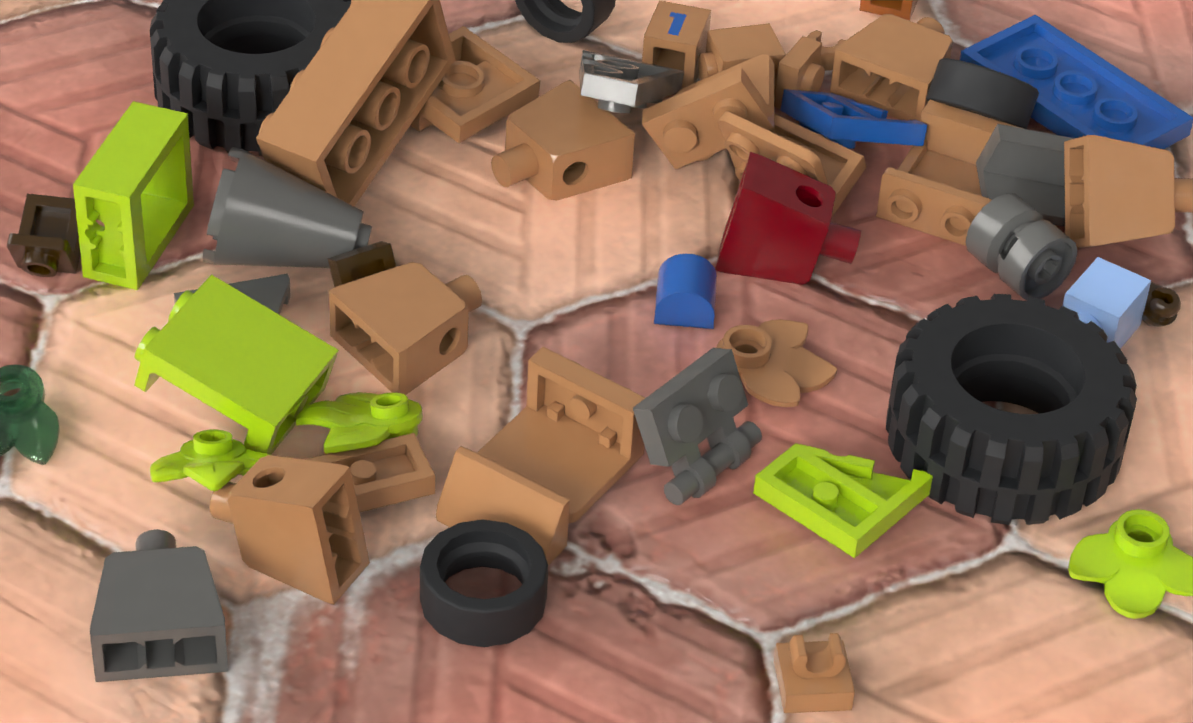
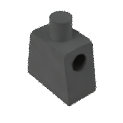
(157, 613)

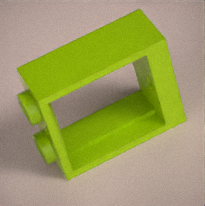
(138, 190)

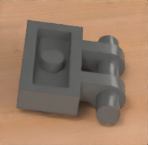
(690, 409)

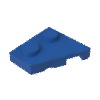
(848, 120)

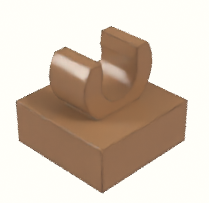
(814, 675)

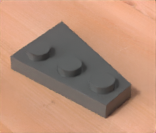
(625, 82)

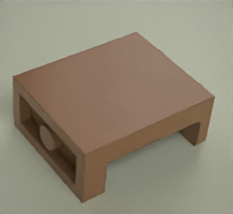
(939, 182)

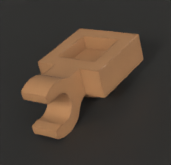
(804, 66)

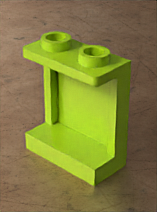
(238, 361)

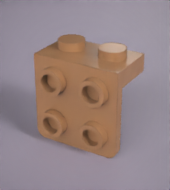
(688, 122)
(795, 149)
(572, 433)

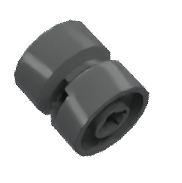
(1021, 246)

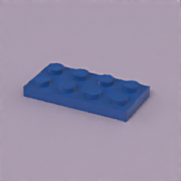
(1078, 88)

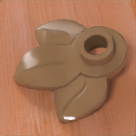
(775, 363)

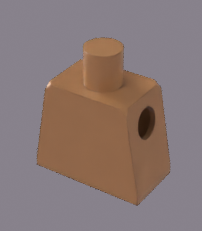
(891, 64)
(564, 145)
(1120, 191)
(403, 323)
(297, 523)

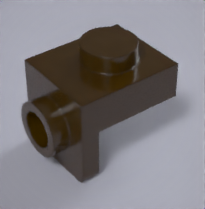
(46, 236)

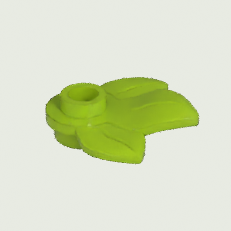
(362, 419)
(208, 459)
(1134, 563)

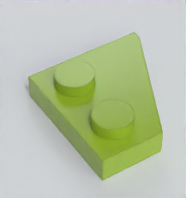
(839, 495)

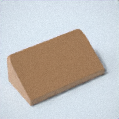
(488, 491)

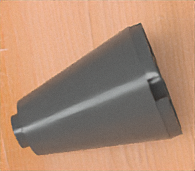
(278, 219)

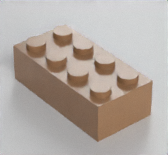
(359, 95)

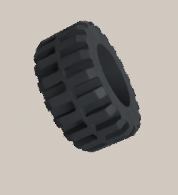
(234, 61)
(1002, 459)

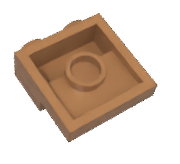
(476, 89)

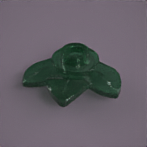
(25, 417)

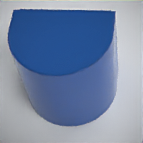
(686, 292)

